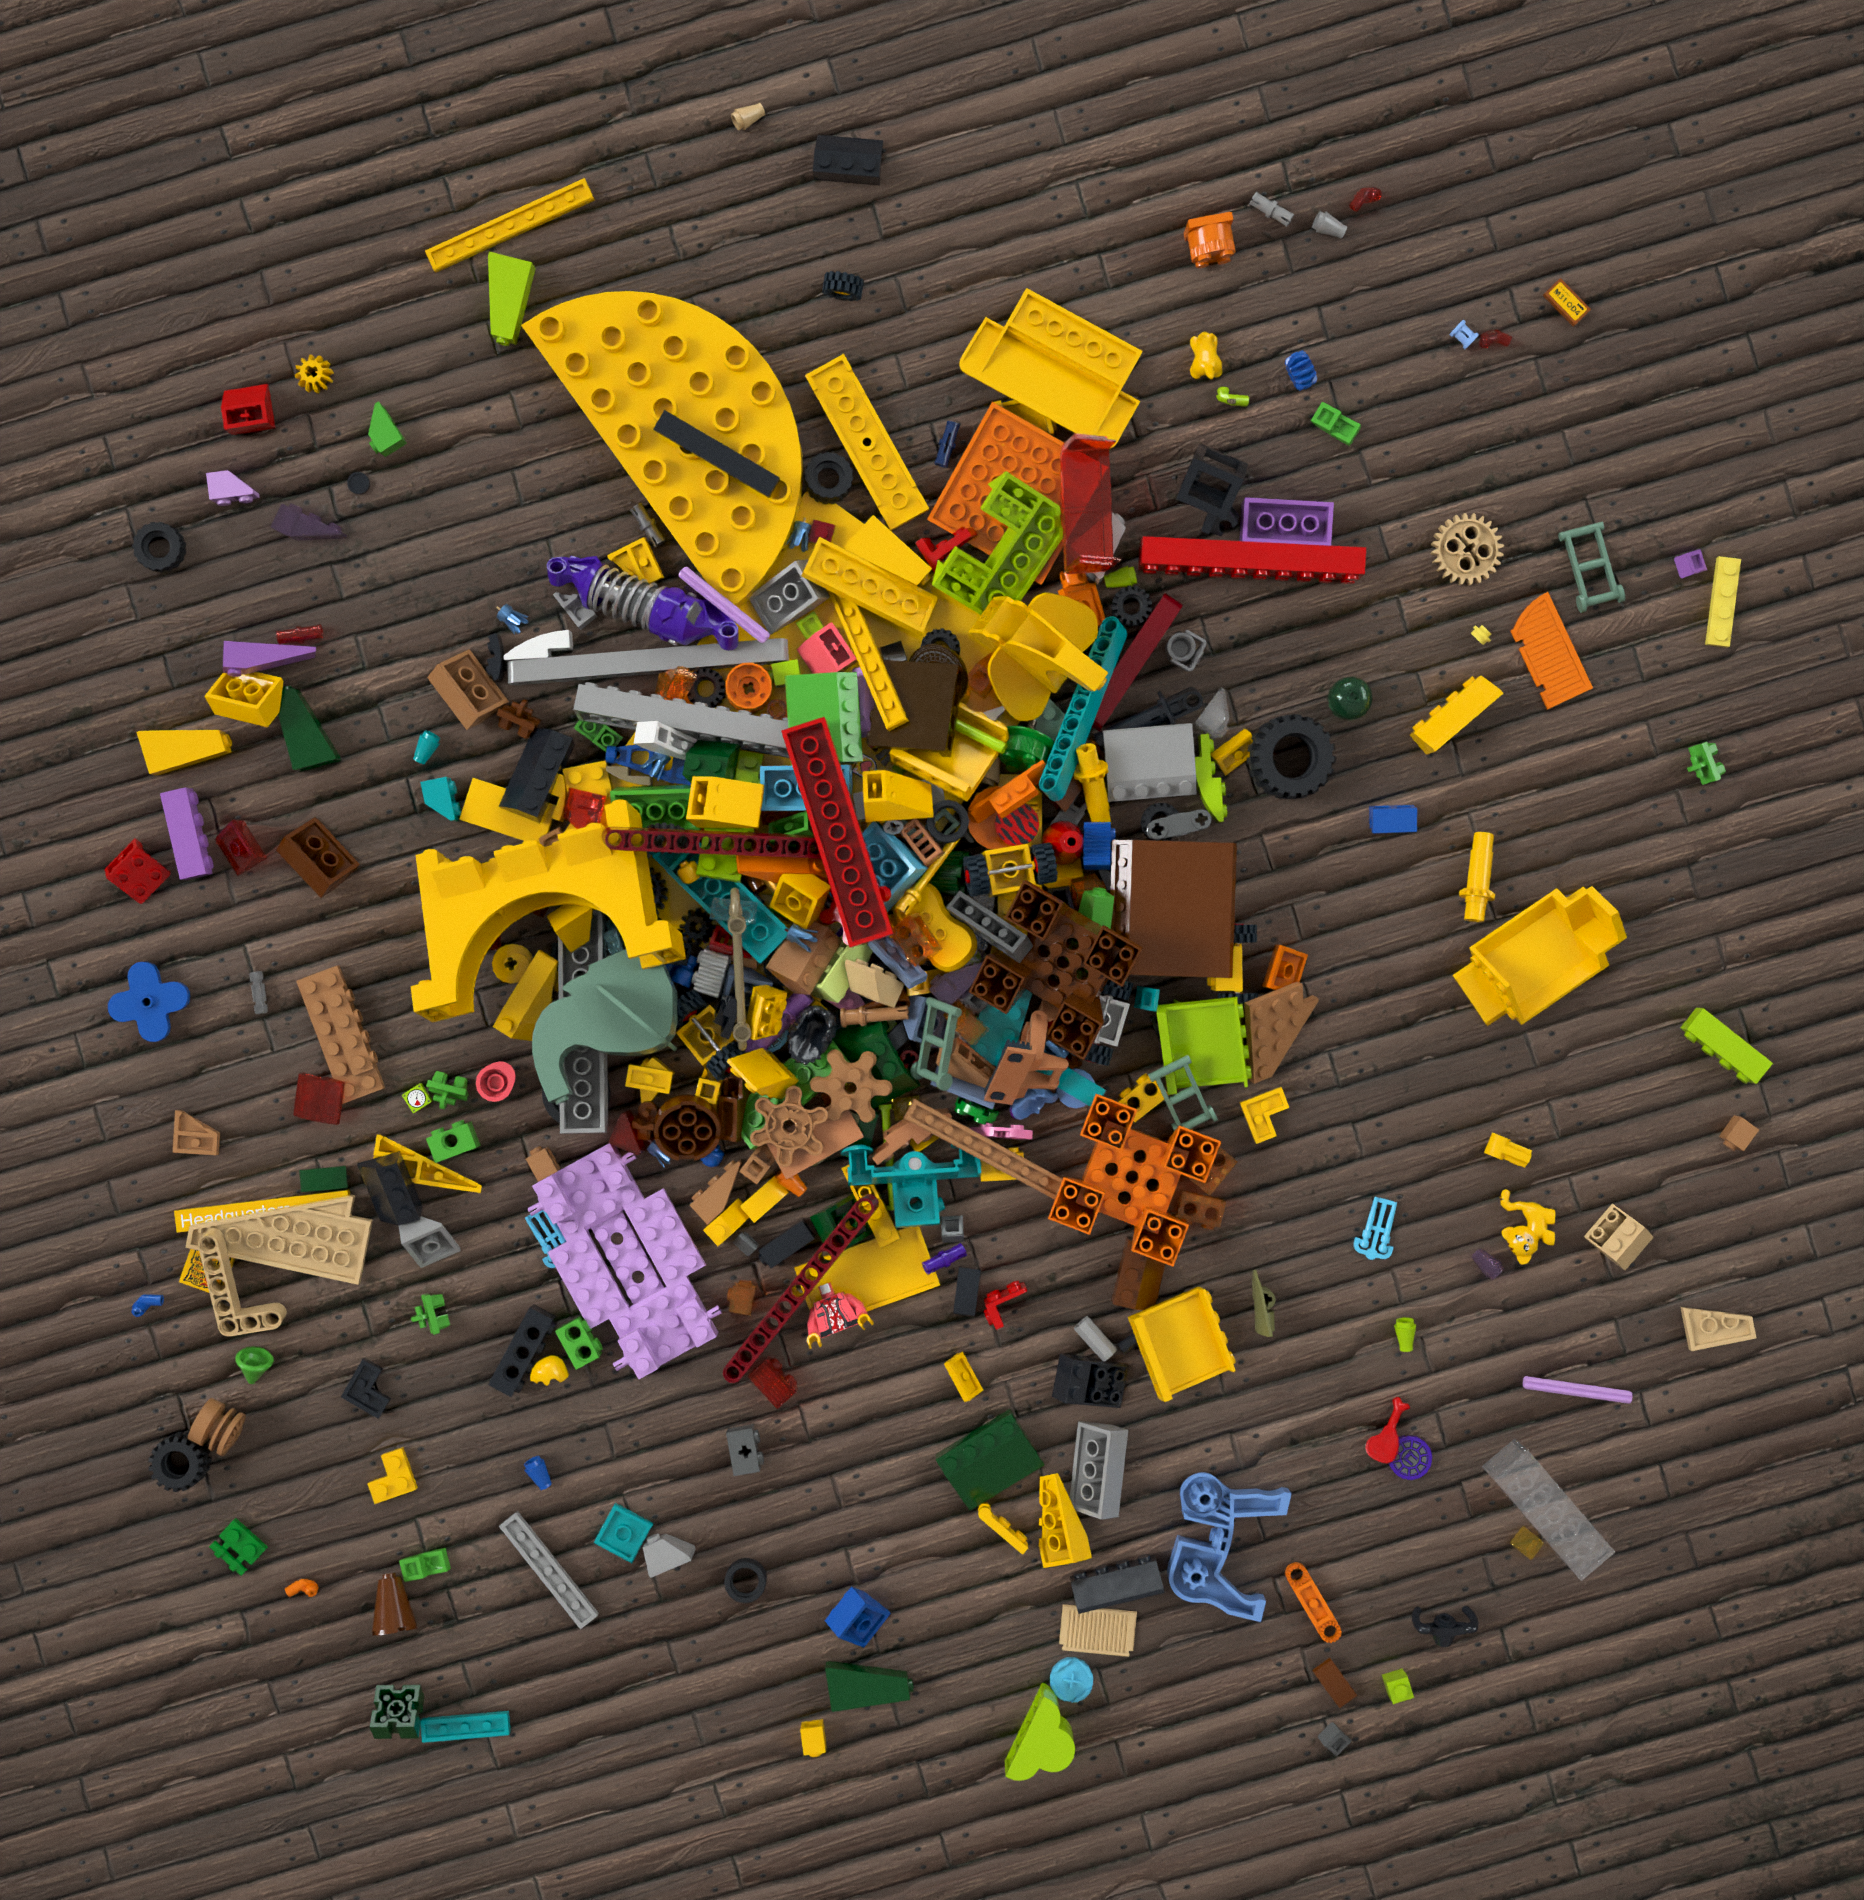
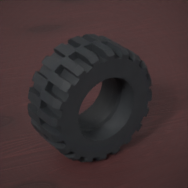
(1319, 757)

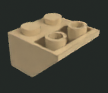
(873, 983)
(1618, 1236)

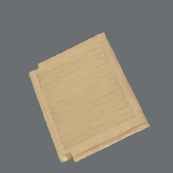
(1098, 1631)

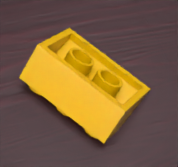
(247, 698)

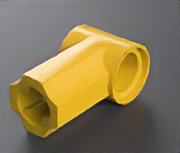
(1504, 1149)

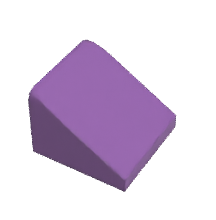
(1690, 563)

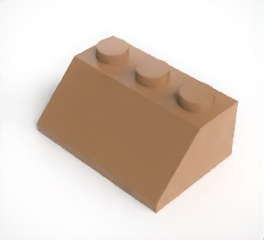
(467, 689)
(798, 967)

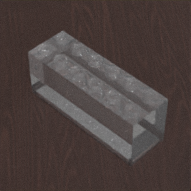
(1548, 1509)

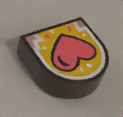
(867, 764)

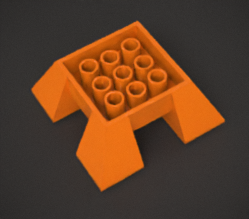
(1155, 1231)

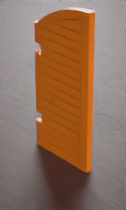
(1550, 652)

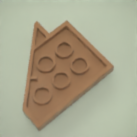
(1273, 1025)

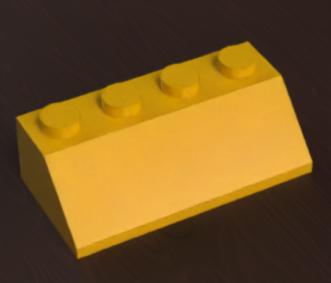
(1455, 714)

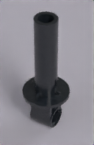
(1166, 710)

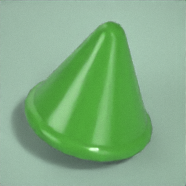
(254, 1362)

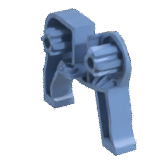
(1196, 1563)

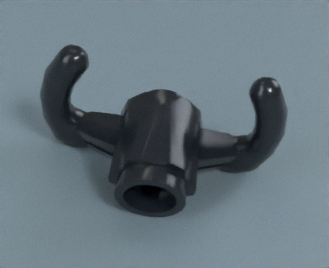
(1445, 1626)

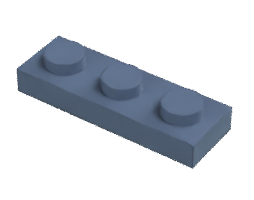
(895, 959)

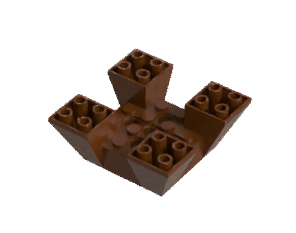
(1076, 993)

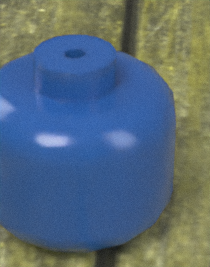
(714, 1158)

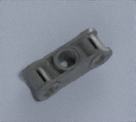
(1178, 824)

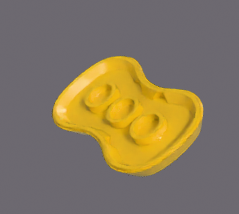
(954, 936)

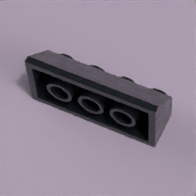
(537, 773)
(1116, 1583)

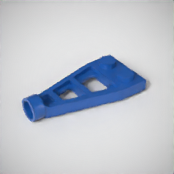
(673, 775)

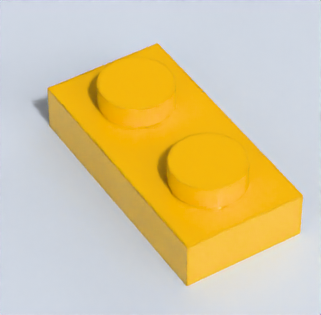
(649, 1078)
(963, 1376)

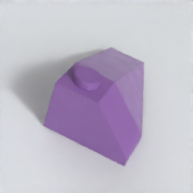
(254, 657)

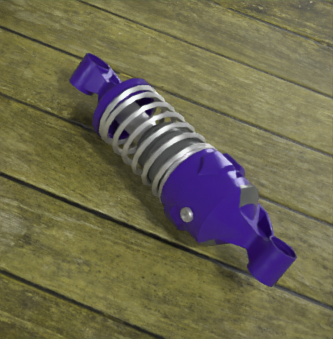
(659, 610)

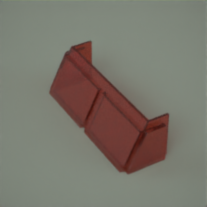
(1087, 504)

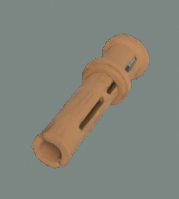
(863, 1015)

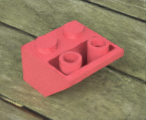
(827, 651)

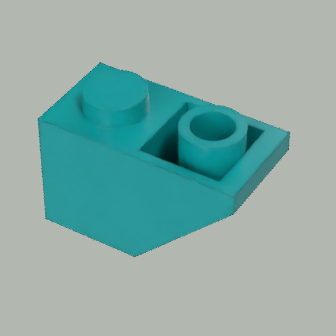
(440, 796)

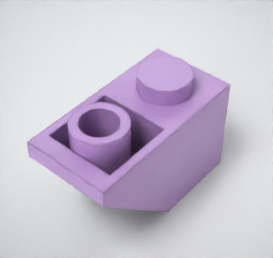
(227, 487)

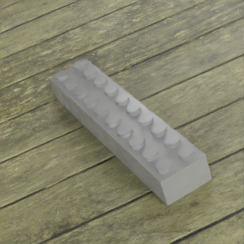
(698, 720)
(584, 1067)

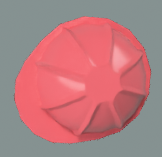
(496, 1081)

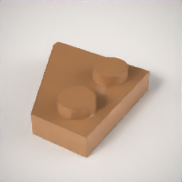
(194, 1136)

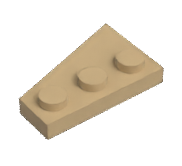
(1715, 1328)

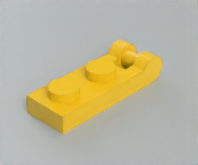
(1001, 1526)

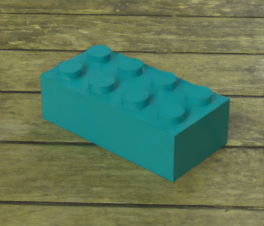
(1001, 1028)

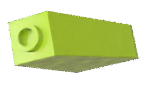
(508, 294)

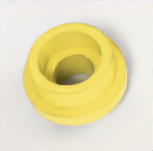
(1481, 634)

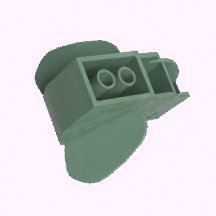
(611, 1011)

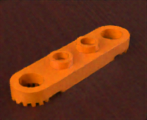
(1313, 1602)

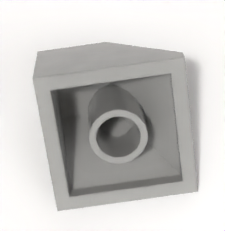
(427, 1241)
(666, 1553)

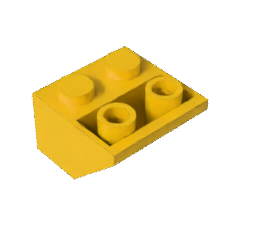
(766, 1011)

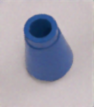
(538, 1472)

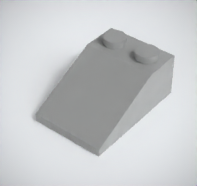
(787, 597)

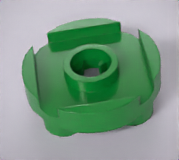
(981, 1113)

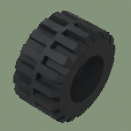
(165, 1471)

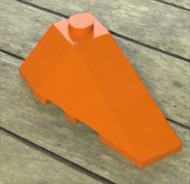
(771, 868)

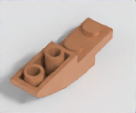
(899, 1137)

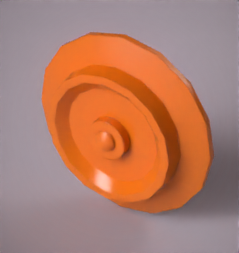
(985, 831)

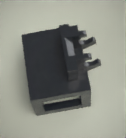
(1207, 498)

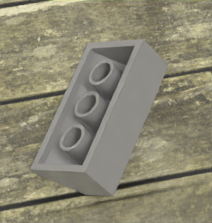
(1098, 1469)

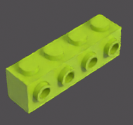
(1726, 1046)

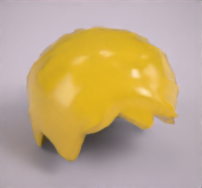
(549, 1368)

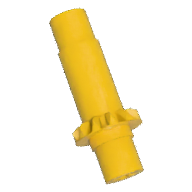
(1091, 774)
(1478, 882)

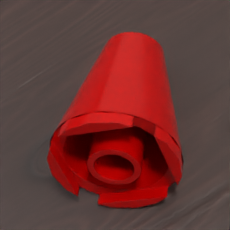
(1058, 834)

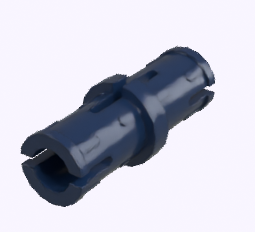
(951, 430)

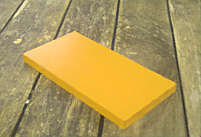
(878, 1274)

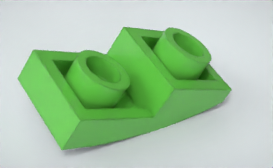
(598, 733)

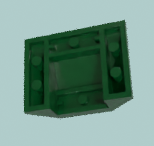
(873, 1037)

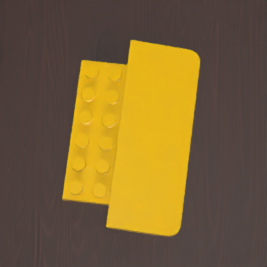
(1056, 366)

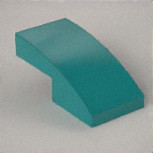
(1147, 998)

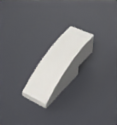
(541, 646)

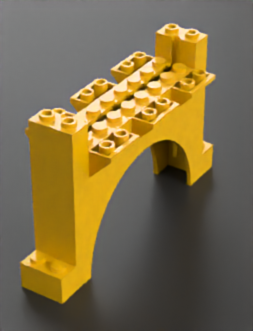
(474, 902)

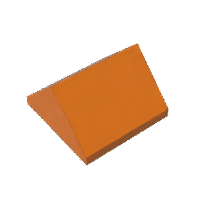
(1284, 967)

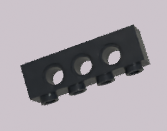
(502, 1379)

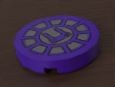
(1412, 1459)

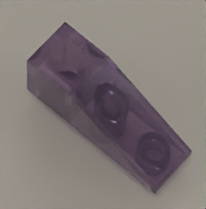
(303, 527)

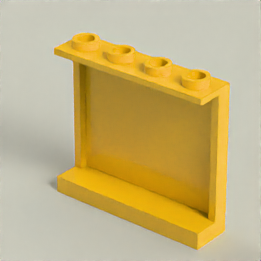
(968, 759)
(1181, 1342)

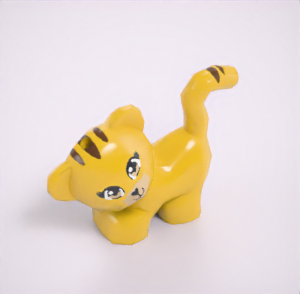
(1524, 1239)

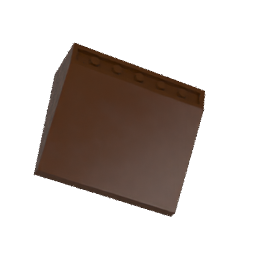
(1176, 905)

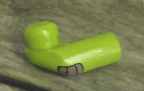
(1231, 399)

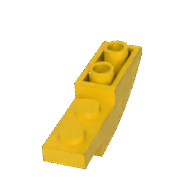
(881, 1220)

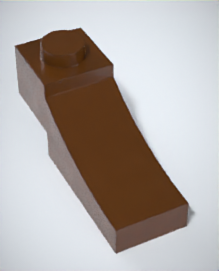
(732, 1108)

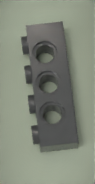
(990, 926)

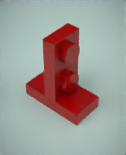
(945, 547)

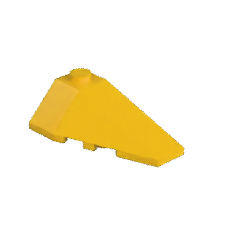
(528, 998)
(1062, 1532)

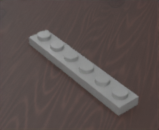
(548, 1570)

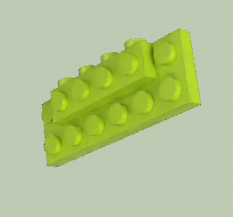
(725, 866)

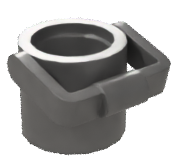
(1182, 648)

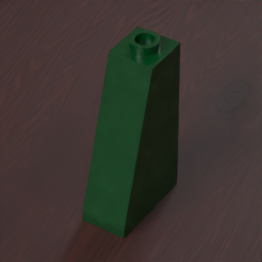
(303, 733)
(864, 1686)

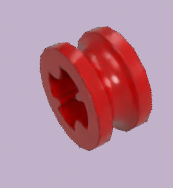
(912, 1052)

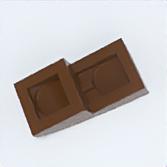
(1334, 1682)

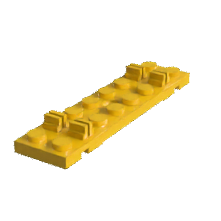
(880, 462)

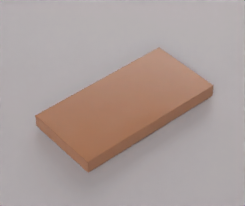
(832, 1134)

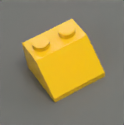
(800, 898)

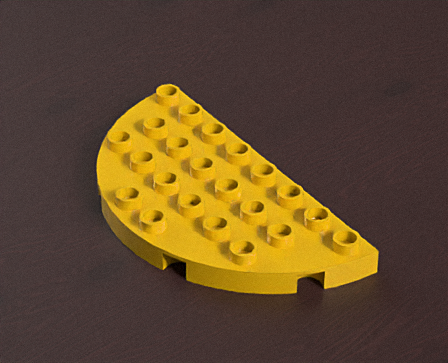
(651, 353)

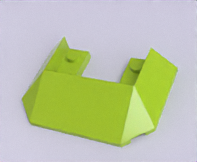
(1019, 555)

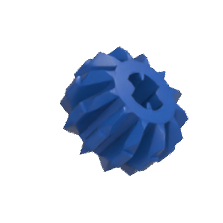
(1301, 370)

